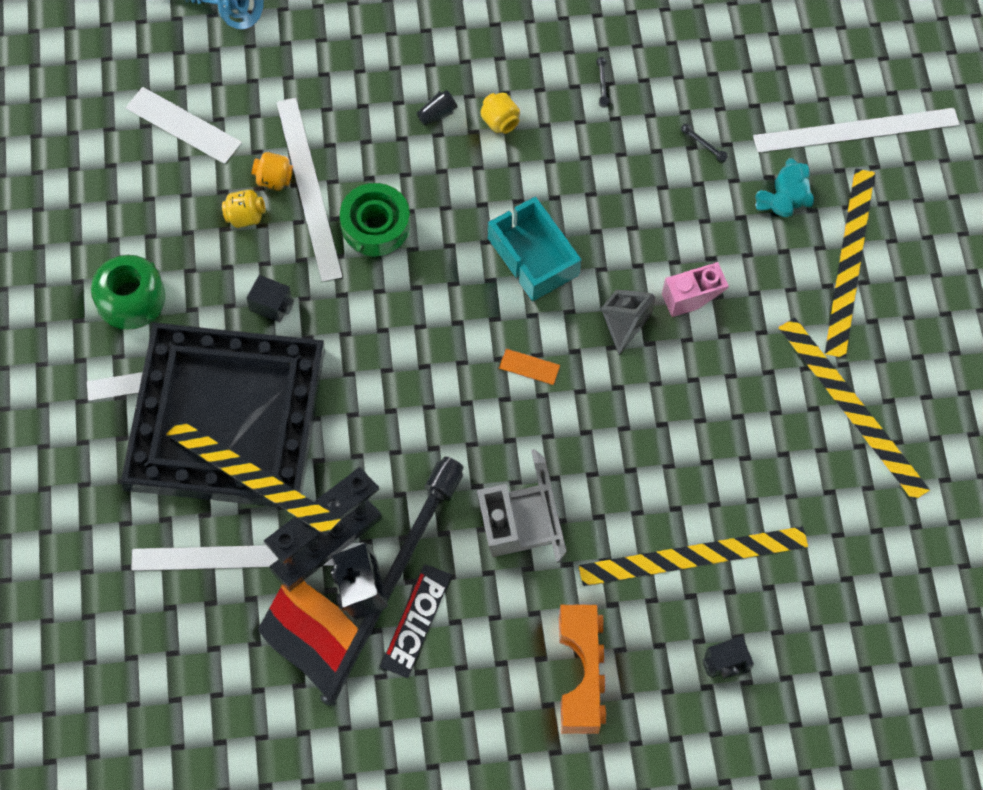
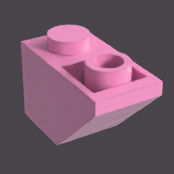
(693, 289)

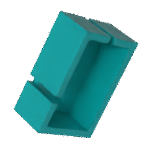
(534, 248)

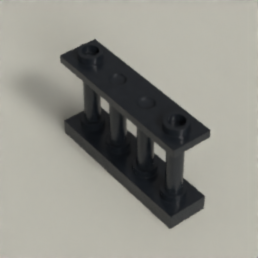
(305, 549)

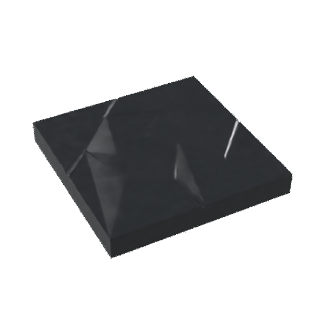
(235, 388)

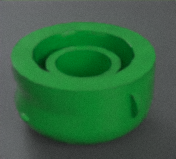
(369, 202)
(129, 310)

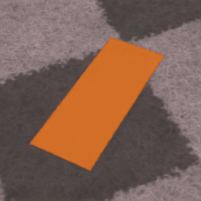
(529, 366)

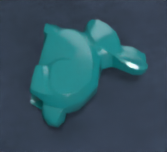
(791, 188)

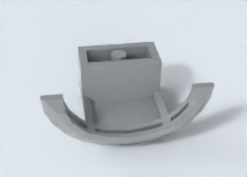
(523, 516)

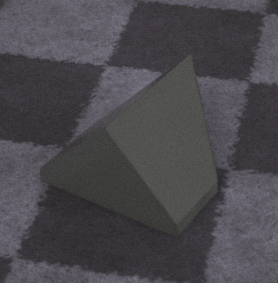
(626, 315)

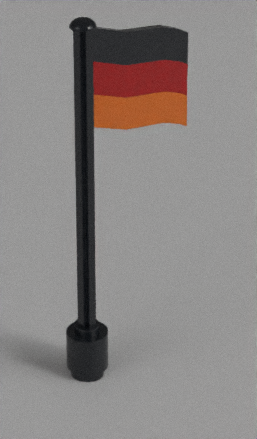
(317, 633)

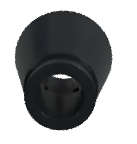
(437, 108)

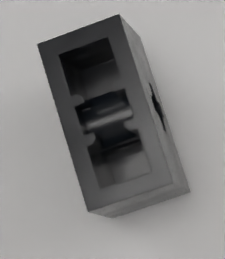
(358, 581)

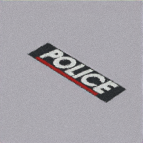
(415, 621)

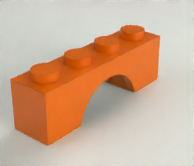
(581, 707)

